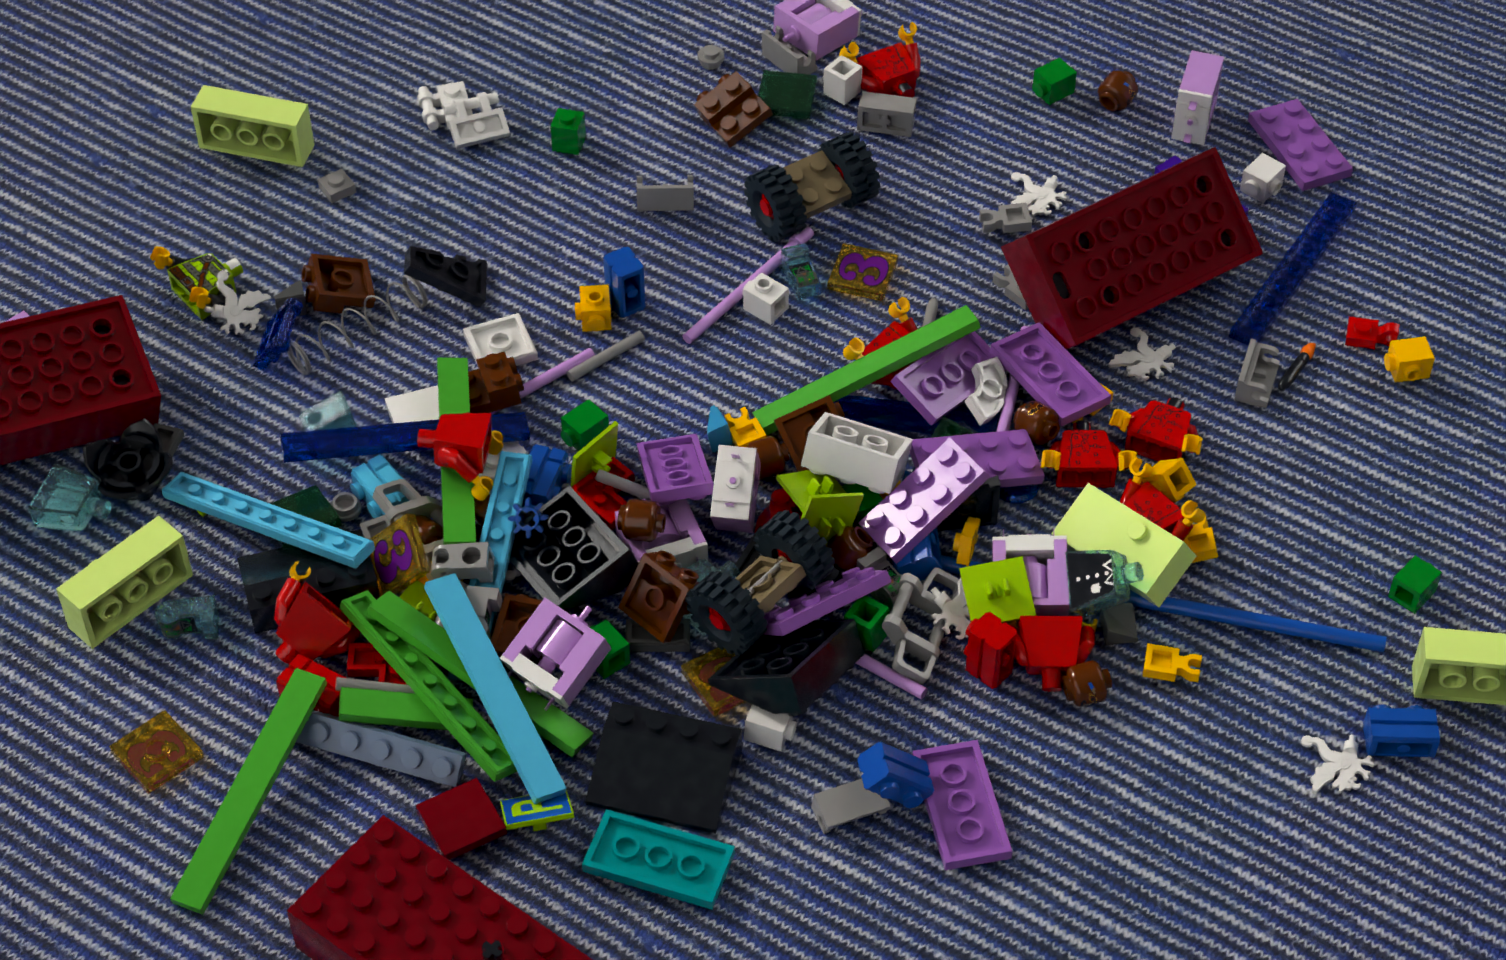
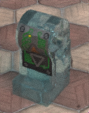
(800, 272)
(188, 617)

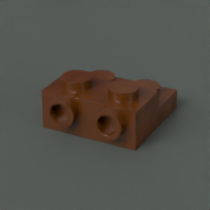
(732, 108)
(337, 283)
(494, 384)
(796, 425)
(658, 594)
(511, 618)

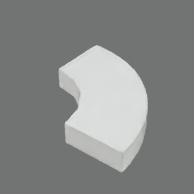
(989, 390)

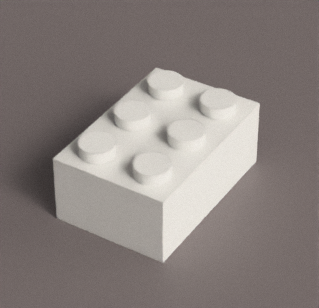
(856, 453)

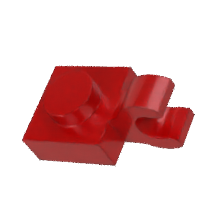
(1366, 333)

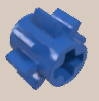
(530, 526)

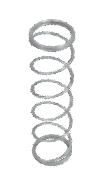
(298, 349)

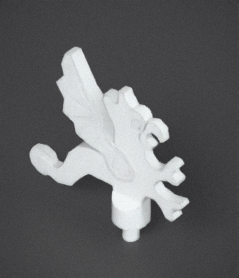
(1039, 195)
(233, 309)
(1145, 359)
(952, 611)
(1344, 762)

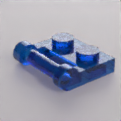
(277, 333)

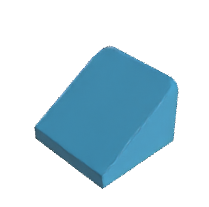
(718, 429)

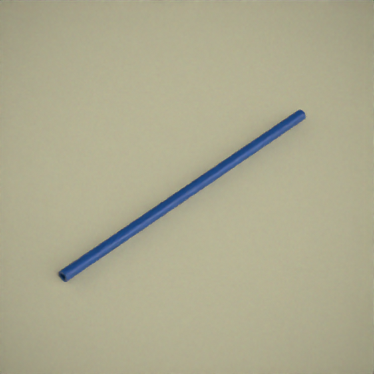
(1240, 618)

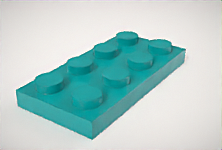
(658, 859)

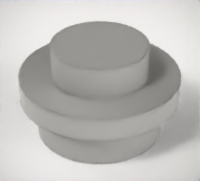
(710, 57)
(346, 506)

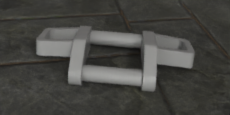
(416, 505)
(916, 593)

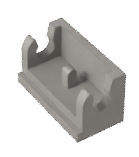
(785, 55)
(886, 114)
(665, 196)
(1257, 375)
(846, 804)

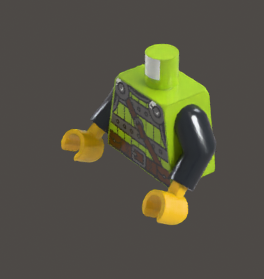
(196, 278)

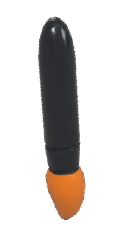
(1296, 367)

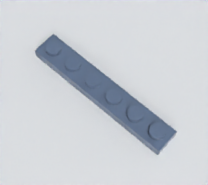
(384, 748)

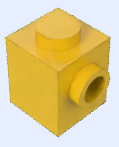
(594, 308)
(1409, 359)
(1171, 478)

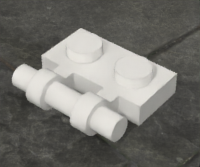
(444, 95)
(478, 127)

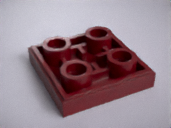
(461, 819)

